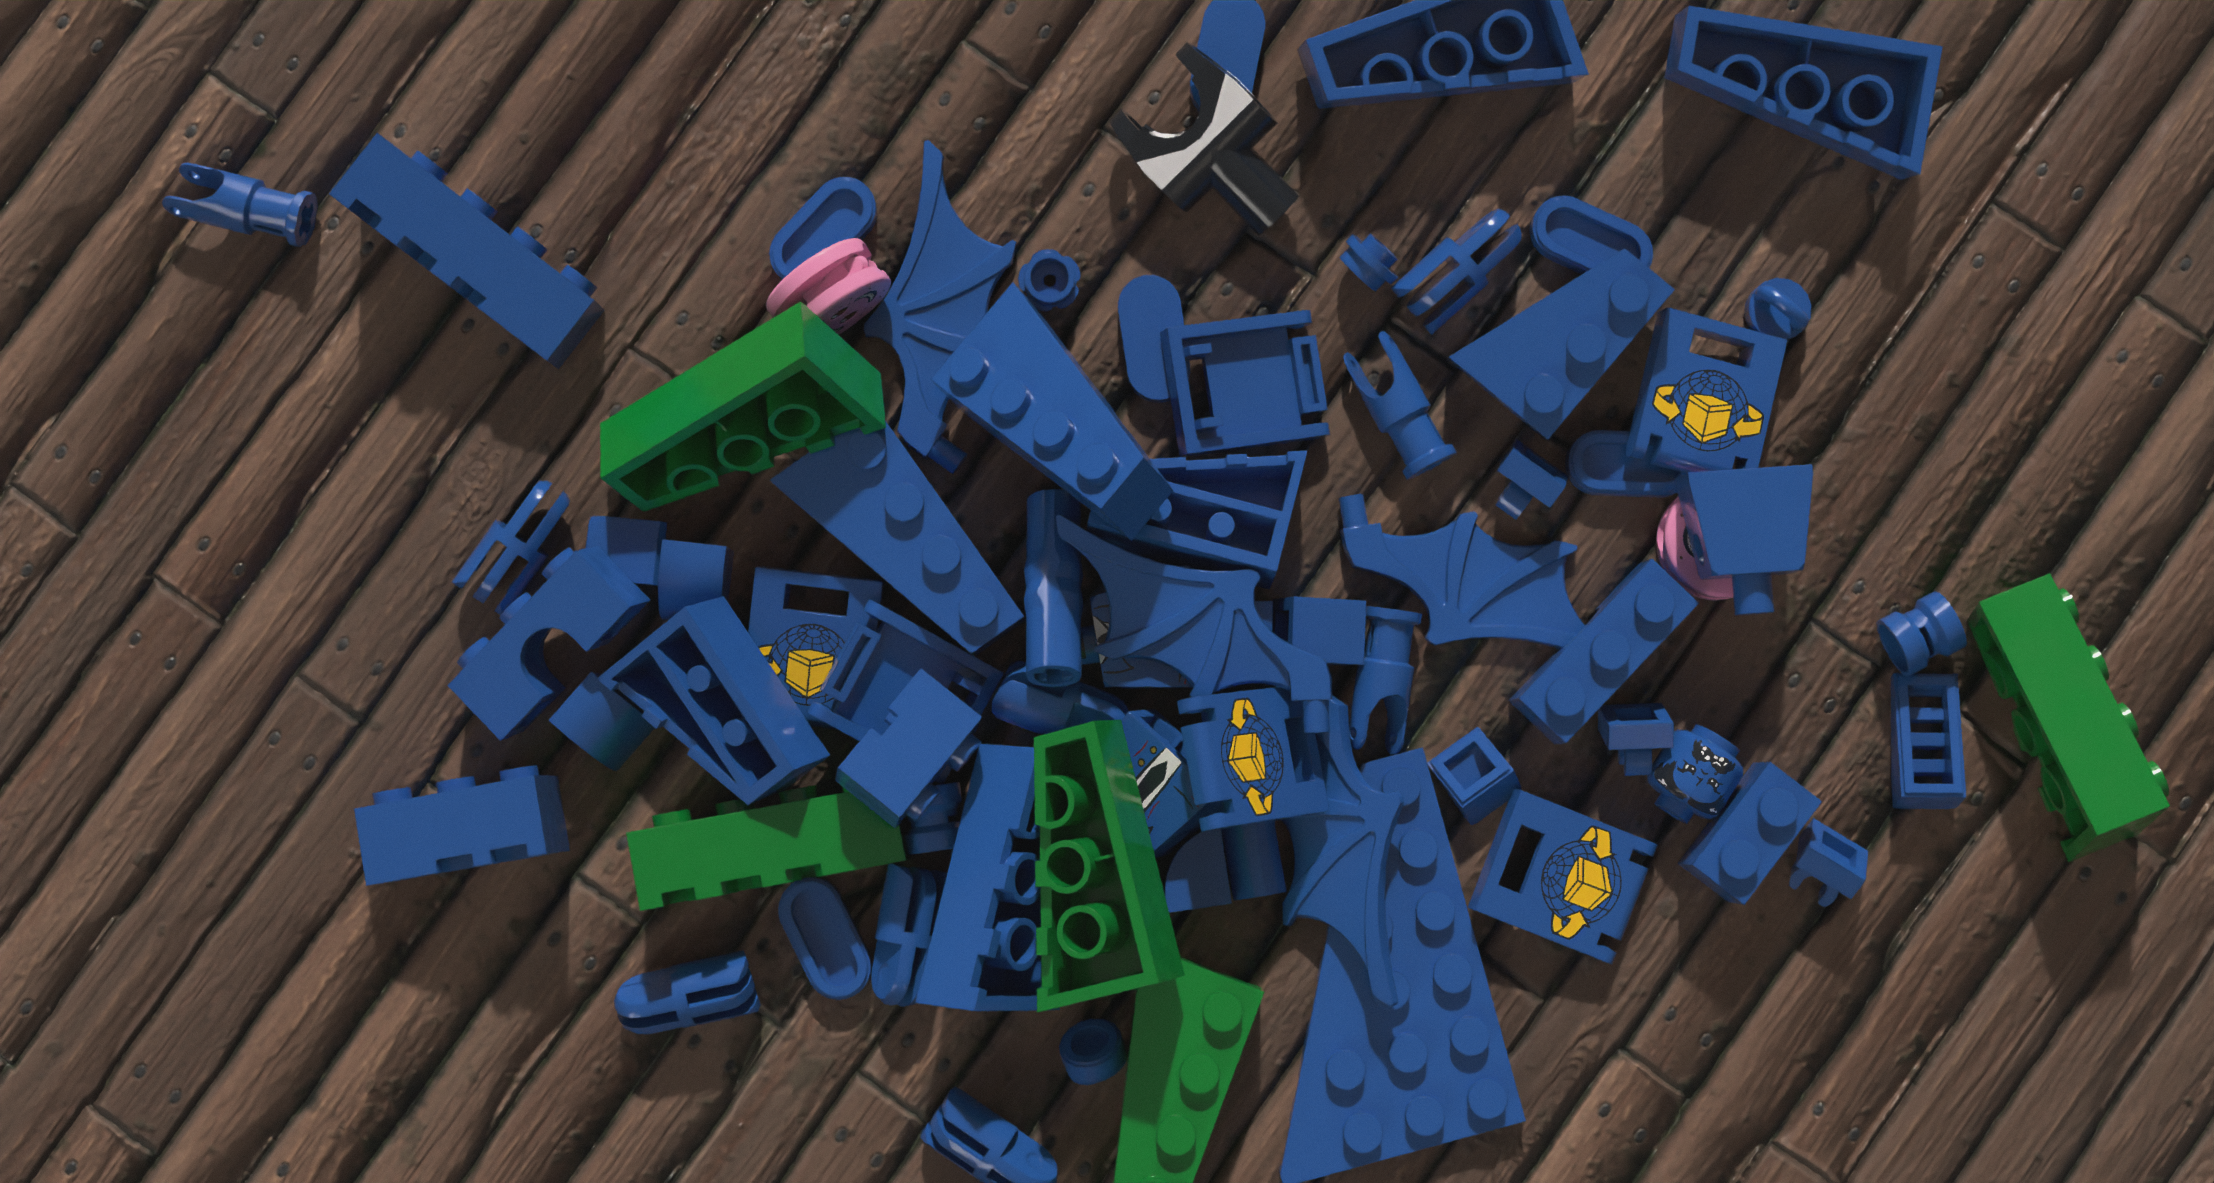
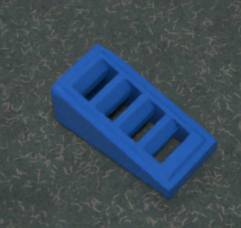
(1903, 767)

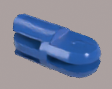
(1458, 268)
(516, 545)
(1051, 708)
(905, 931)
(688, 994)
(986, 1143)

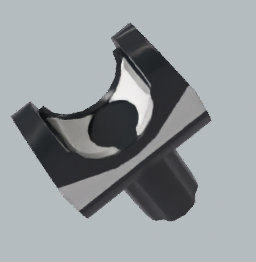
(1213, 150)

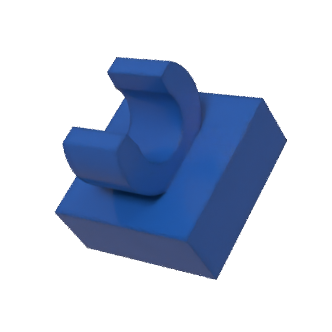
(1529, 477)
(1635, 732)
(1831, 860)

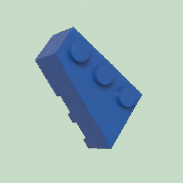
(1565, 342)
(1219, 515)
(720, 700)
(461, 826)

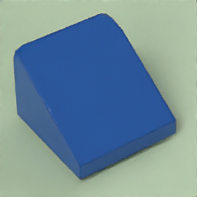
(630, 544)
(1475, 775)

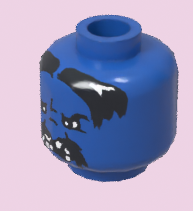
(1695, 774)

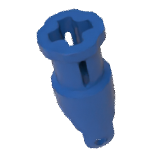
(246, 205)
(1402, 413)
(1384, 676)

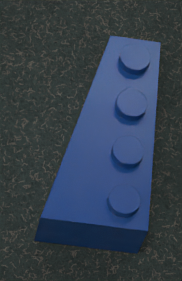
(1041, 404)

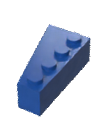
(1443, 51)
(1821, 83)
(469, 251)
(897, 524)
(990, 904)

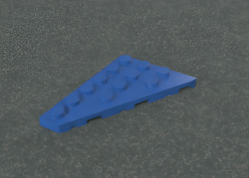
(1411, 1072)

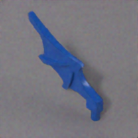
(934, 307)
(1469, 579)
(1199, 626)
(1345, 856)

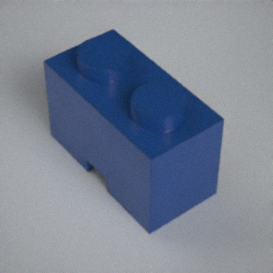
(924, 736)
(1750, 832)

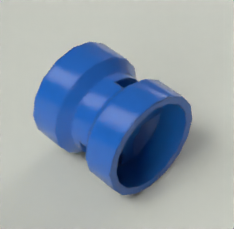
(1921, 633)
(938, 825)

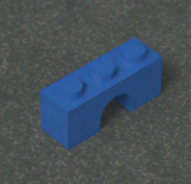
(1604, 653)
(507, 677)

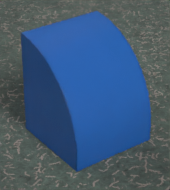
(692, 575)
(1323, 627)
(602, 722)
(1197, 874)

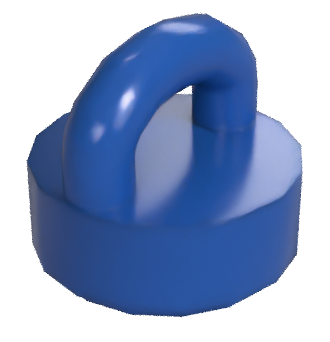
(1778, 308)
(1093, 1051)

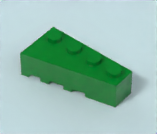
(739, 409)
(2068, 716)
(758, 846)
(1096, 871)
(1179, 1071)

